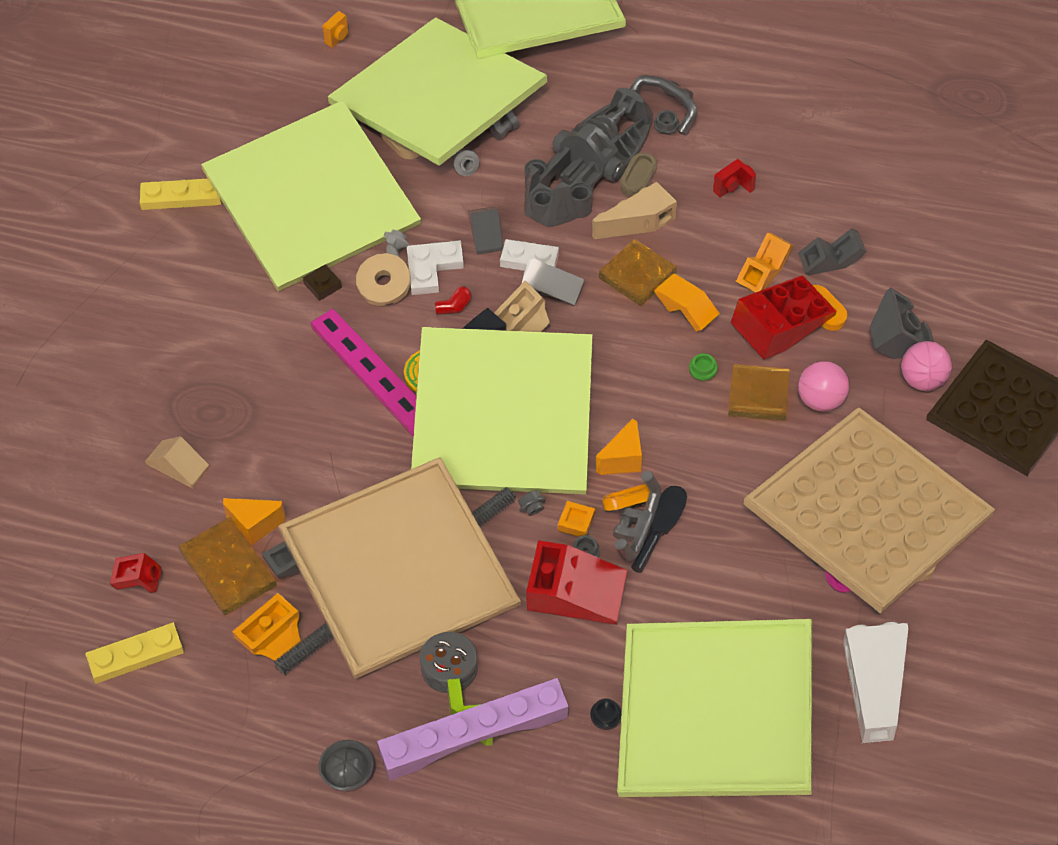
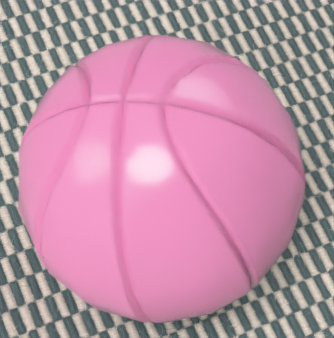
(926, 366)
(823, 386)

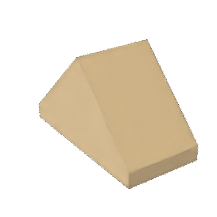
(178, 461)

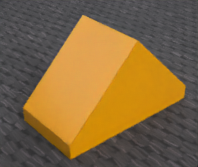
(621, 453)
(254, 517)

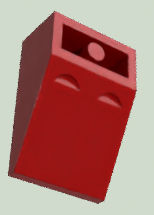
(781, 315)
(574, 584)

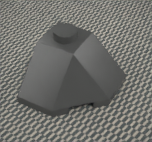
(896, 326)

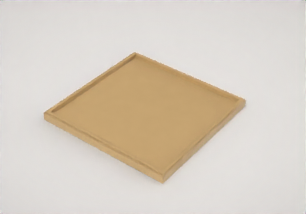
(398, 566)

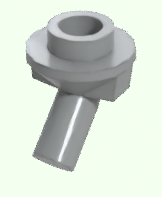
(465, 162)
(395, 242)

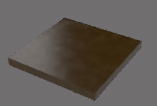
(1001, 407)

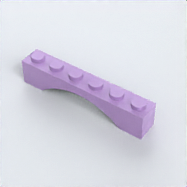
(512, 713)

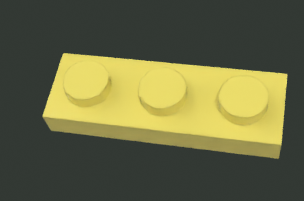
(178, 194)
(134, 653)

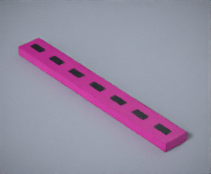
(367, 367)

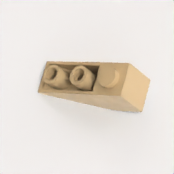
(638, 214)

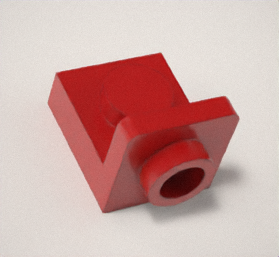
(731, 176)
(136, 571)

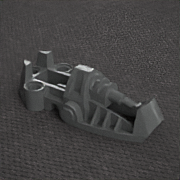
(583, 158)

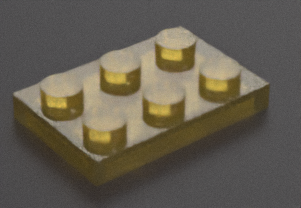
(227, 566)

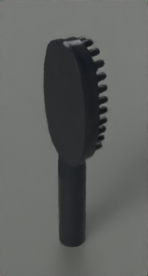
(667, 514)

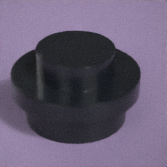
(605, 714)

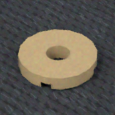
(378, 266)

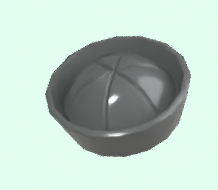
(346, 765)

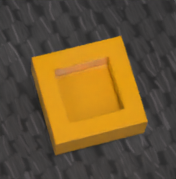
(335, 29)
(576, 519)

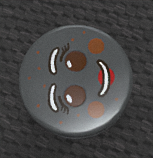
(446, 658)

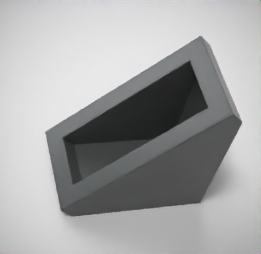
(486, 230)

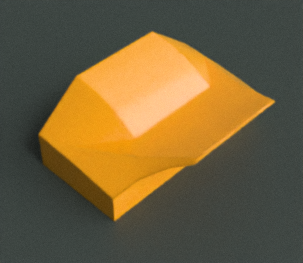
(270, 629)

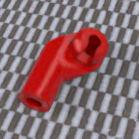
(456, 303)

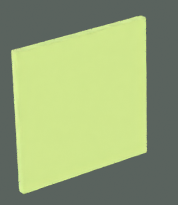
(521, 24)
(436, 91)
(310, 194)
(505, 408)
(717, 709)

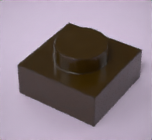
(322, 282)

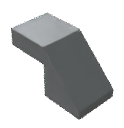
(825, 257)

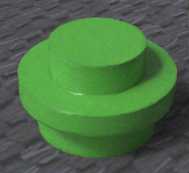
(703, 367)

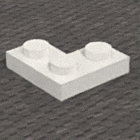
(519, 254)
(427, 259)

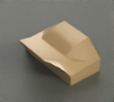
(524, 310)

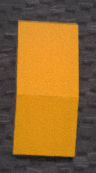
(769, 261)
(693, 302)

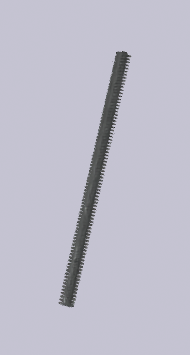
(322, 633)

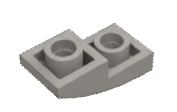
(553, 281)

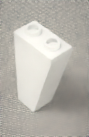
(876, 674)

